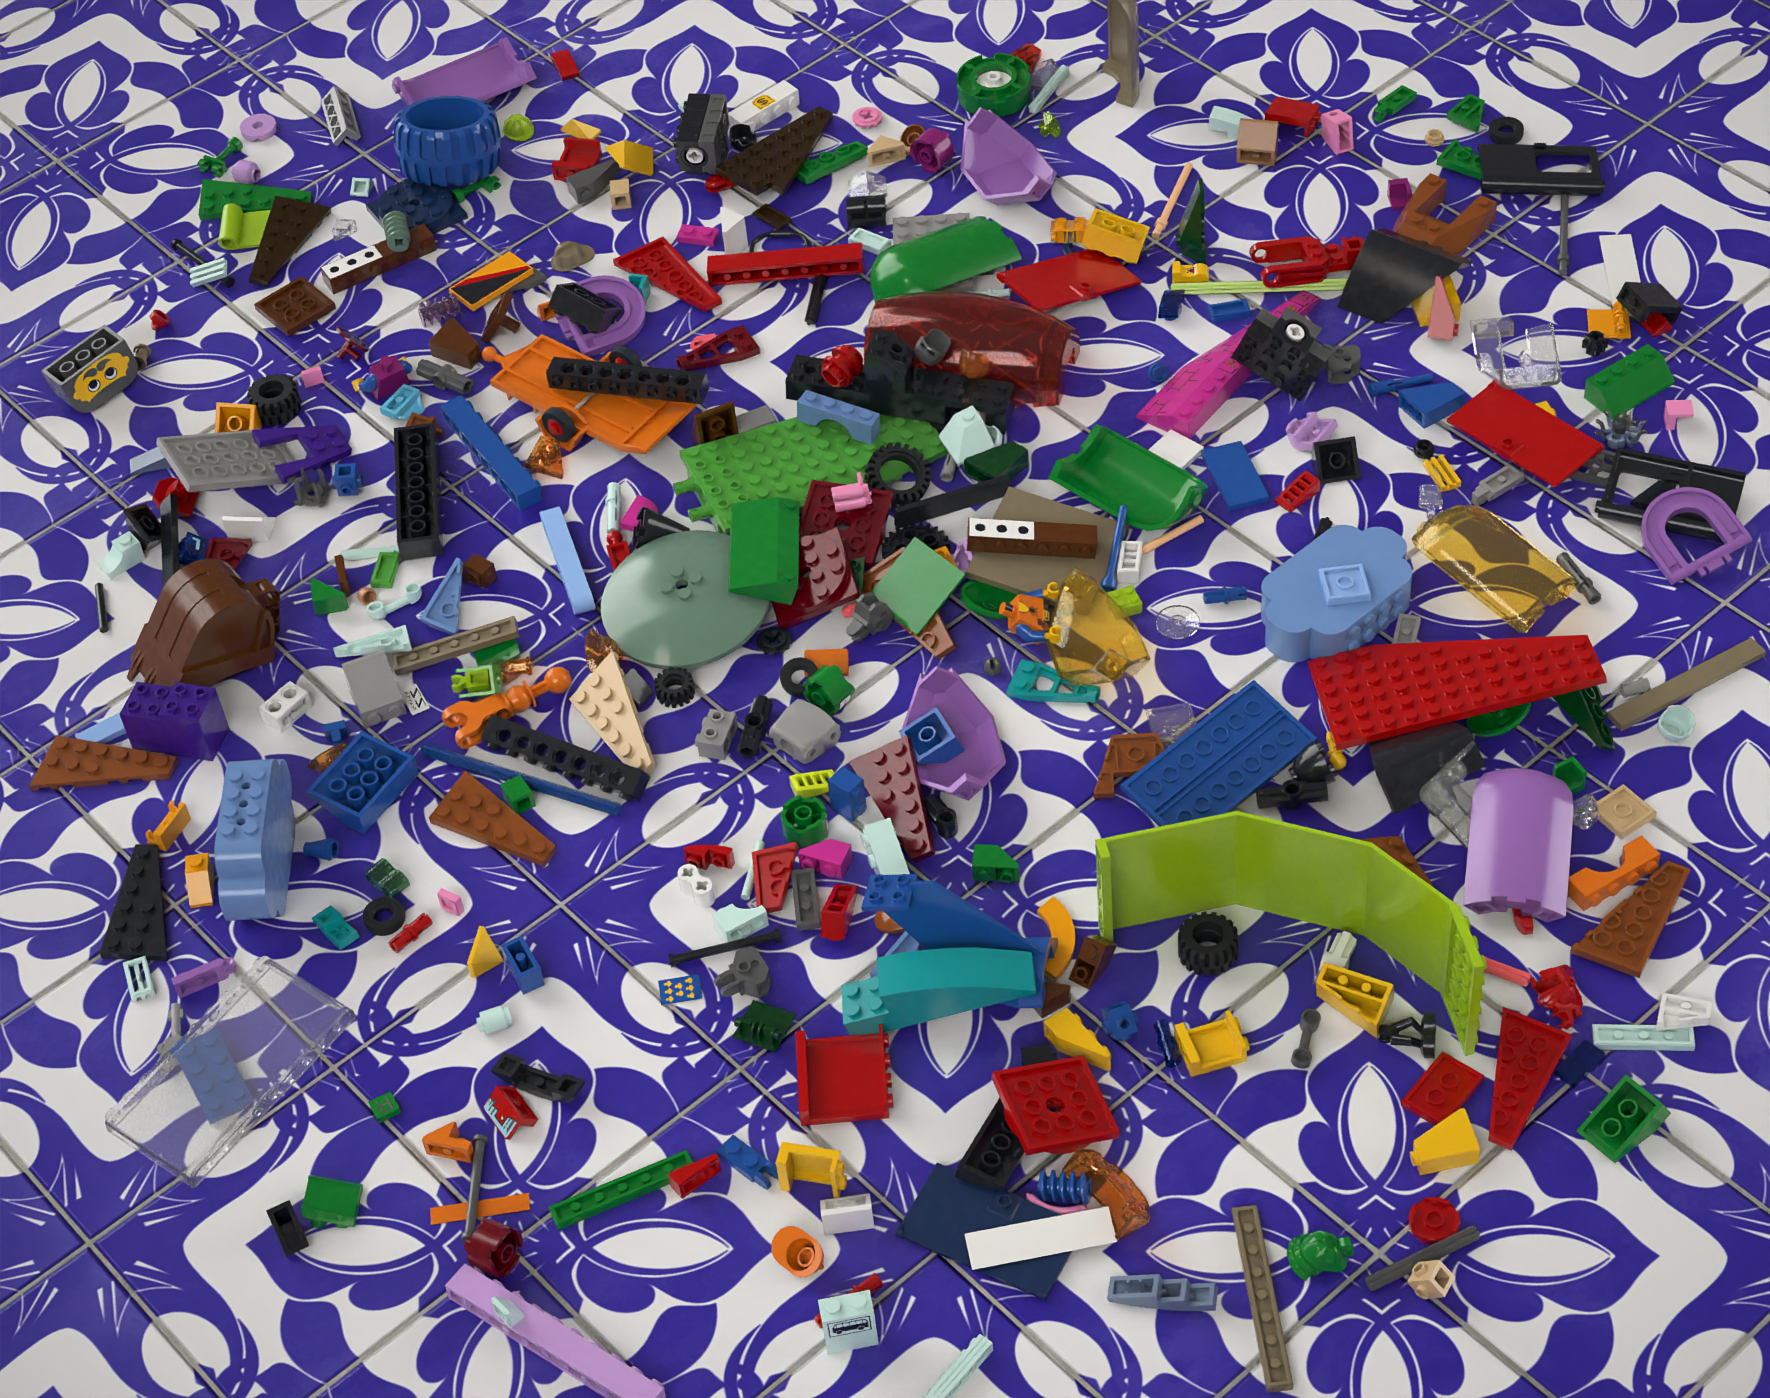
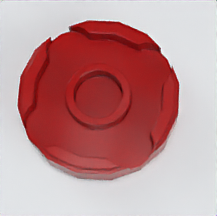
(1433, 1220)

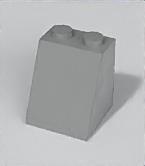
(373, 688)

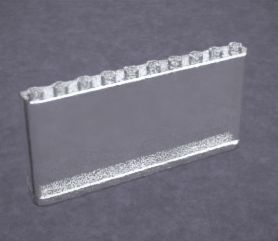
(228, 1070)

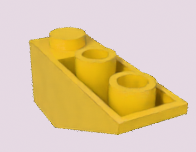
(1072, 1038)

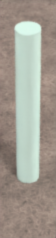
(749, 882)

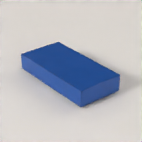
(1229, 311)

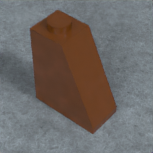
(455, 345)

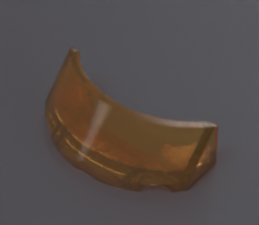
(1111, 1189)

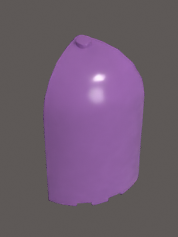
(474, 76)
(1519, 844)

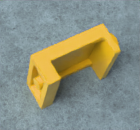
(1212, 1045)
(810, 1165)

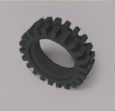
(904, 455)

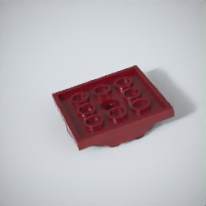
(865, 524)
(829, 582)

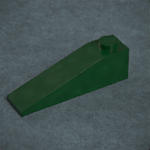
(1192, 227)
(1586, 711)

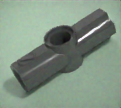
(444, 377)

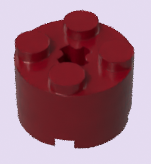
(494, 1248)

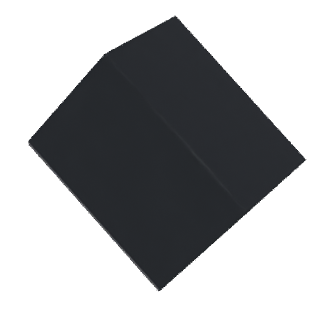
(1335, 460)

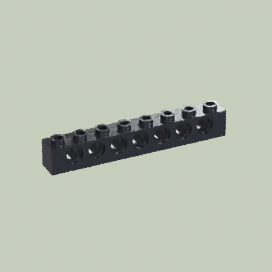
(627, 380)
(499, 728)

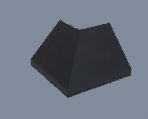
(143, 526)

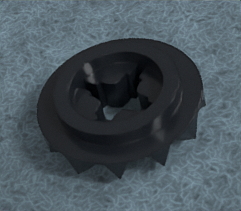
(771, 635)

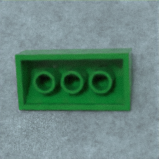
(1629, 381)

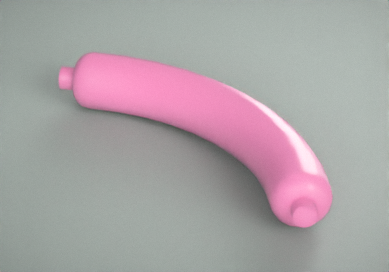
(1060, 1210)

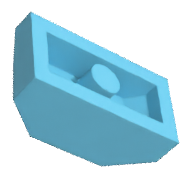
(403, 403)

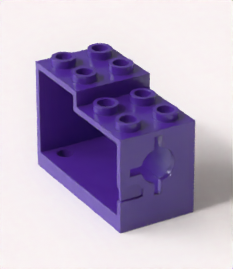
(175, 720)

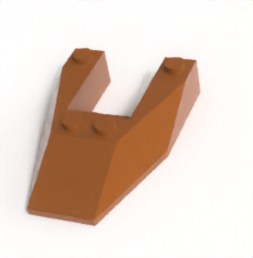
(1452, 237)

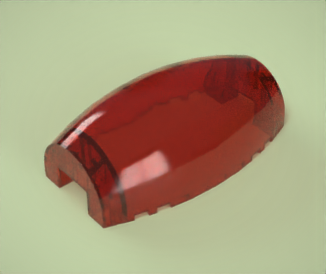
(1011, 337)

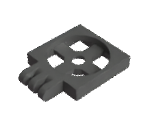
(1592, 477)

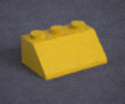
(1115, 236)
(1423, 304)

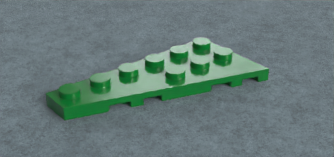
(249, 197)

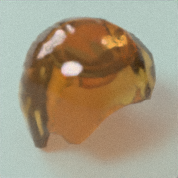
(972, 365)

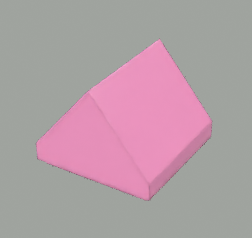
(312, 376)

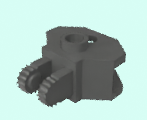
(1342, 360)
(868, 618)
(745, 975)

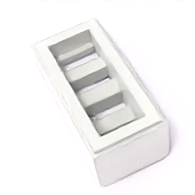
(1125, 572)

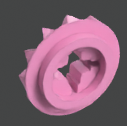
(862, 115)

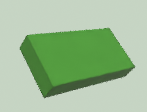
(385, 570)

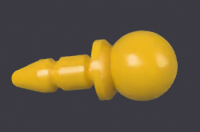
(1335, 757)

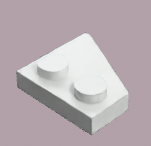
(1682, 1012)

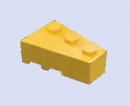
(1356, 996)

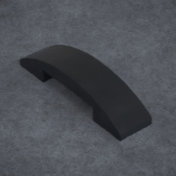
(535, 1081)

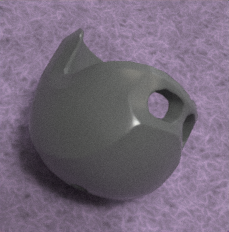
(932, 347)

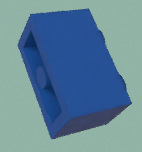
(847, 794)
(522, 965)

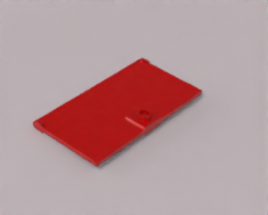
(1068, 279)
(1525, 434)

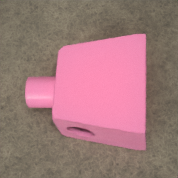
(1337, 131)

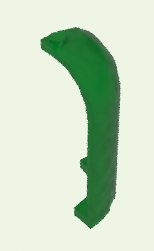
(942, 258)
(1121, 472)

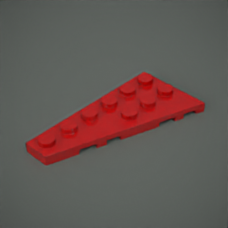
(669, 273)
(1524, 1067)

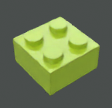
(1127, 600)

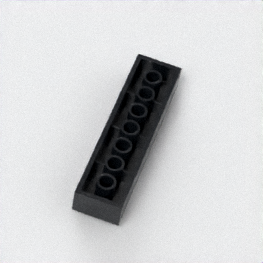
(418, 492)

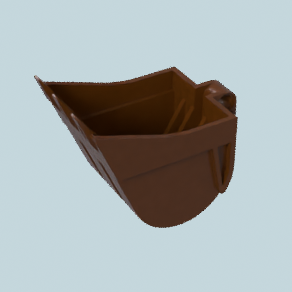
(207, 627)

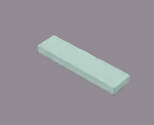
(1642, 1038)

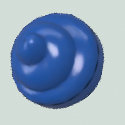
(1158, 372)

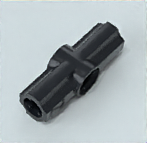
(755, 726)
(1291, 794)

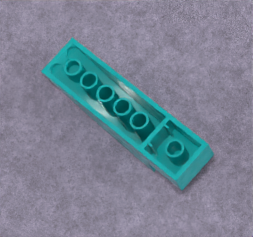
(935, 985)

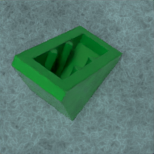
(327, 599)

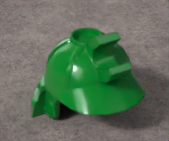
(1318, 1252)

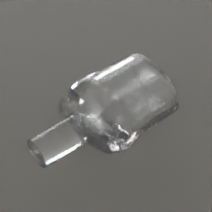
(1430, 499)

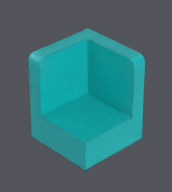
(641, 283)

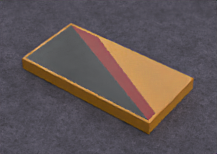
(491, 281)

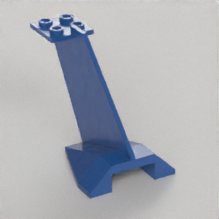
(945, 920)

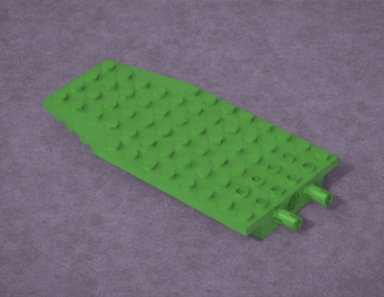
(787, 457)

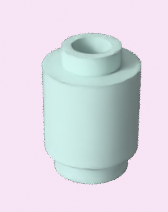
(494, 1019)

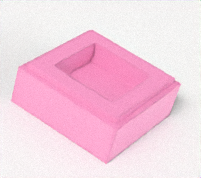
(450, 902)

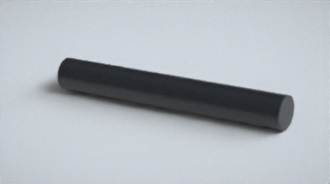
(101, 608)

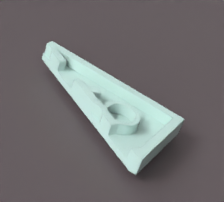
(390, 641)

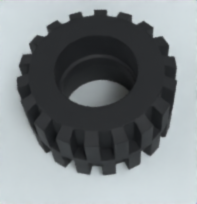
(275, 398)
(1207, 959)

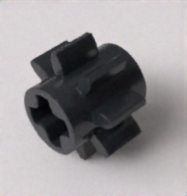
(1594, 343)

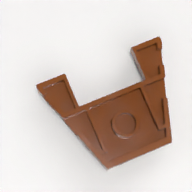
(1124, 758)

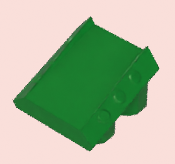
(497, 653)
(331, 1202)

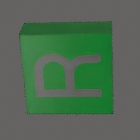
(384, 1107)

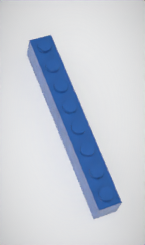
(491, 452)

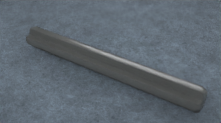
(1429, 1253)

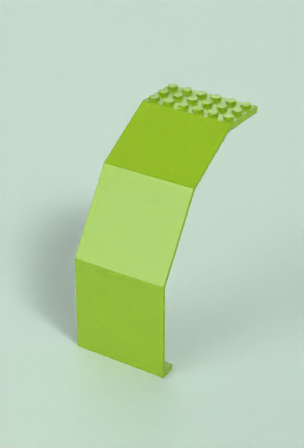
(1300, 877)

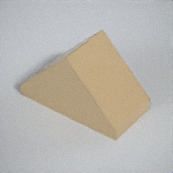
(885, 151)

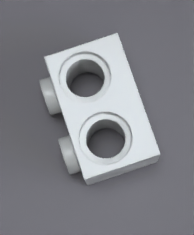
(285, 707)

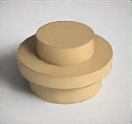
(1434, 137)

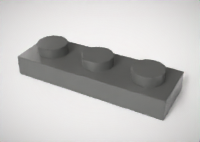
(805, 899)

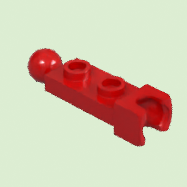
(617, 548)

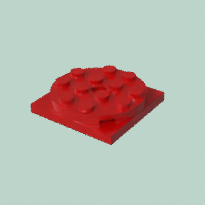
(1067, 1088)

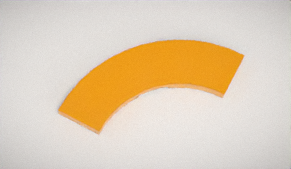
(1062, 928)

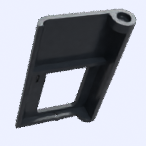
(1514, 171)
(1720, 481)

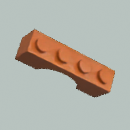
(1590, 887)

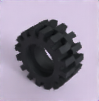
(677, 696)

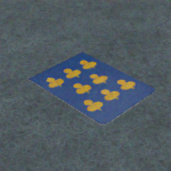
(680, 989)

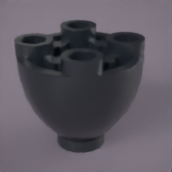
(1312, 766)

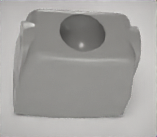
(805, 731)

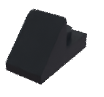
(287, 1228)

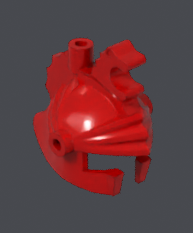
(1559, 993)

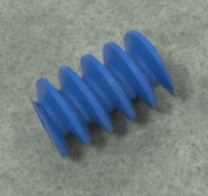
(1064, 1187)

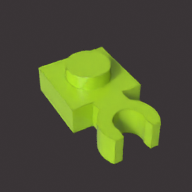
(473, 681)

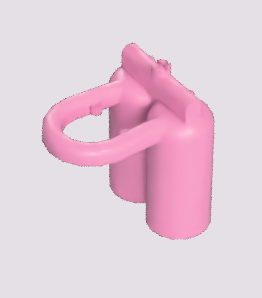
(851, 496)

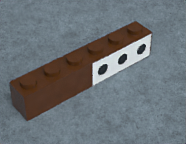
(376, 260)
(1032, 538)

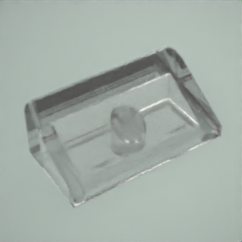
(1043, 73)
(1505, 325)

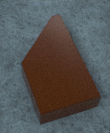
(342, 575)

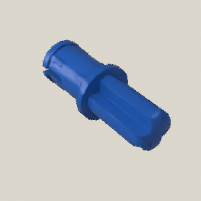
(1225, 595)

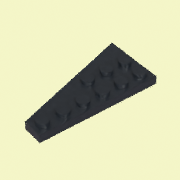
(139, 914)

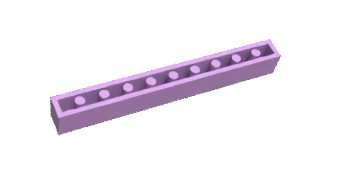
(551, 1339)

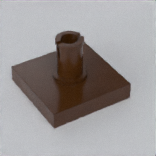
(499, 318)

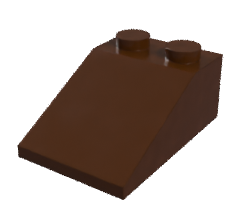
(714, 424)

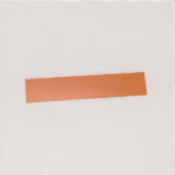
(485, 1208)

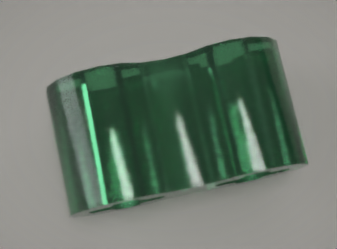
(387, 878)

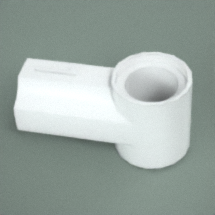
(1340, 950)

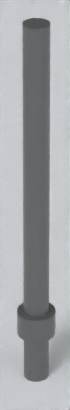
(1563, 257)

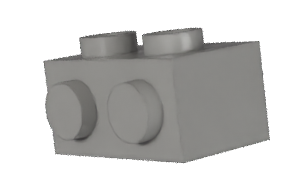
(716, 734)

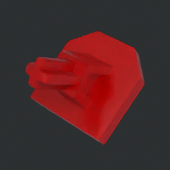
(185, 499)

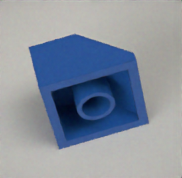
(932, 738)

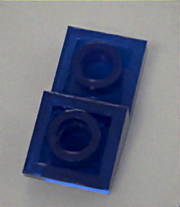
(1170, 304)

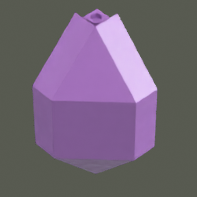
(1003, 162)
(971, 725)

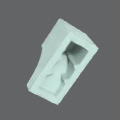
(124, 554)
(739, 923)

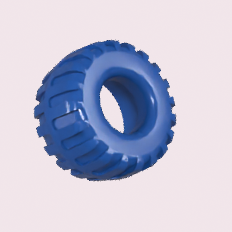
(447, 140)

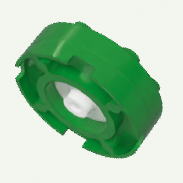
(994, 84)

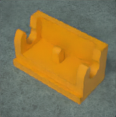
(170, 827)

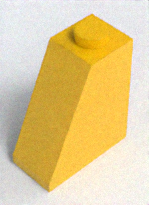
(1446, 1145)

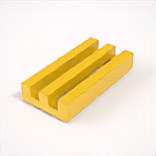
(1445, 472)

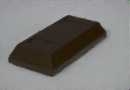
(772, 217)

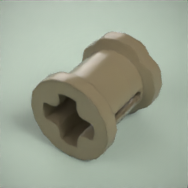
(141, 353)

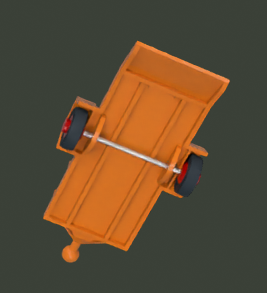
(567, 415)

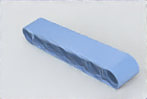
(567, 560)

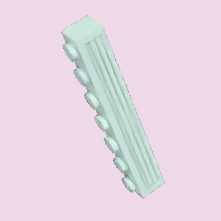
(961, 1369)

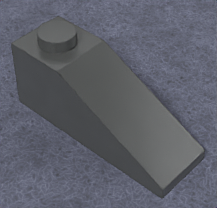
(592, 181)

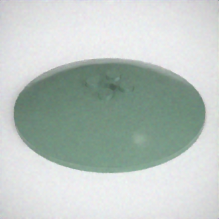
(676, 626)

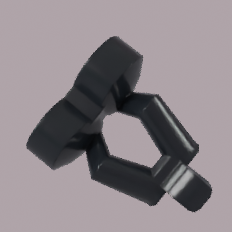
(1391, 1035)

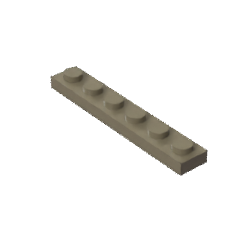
(455, 645)

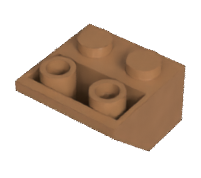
(1257, 142)

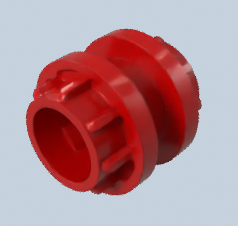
(841, 366)

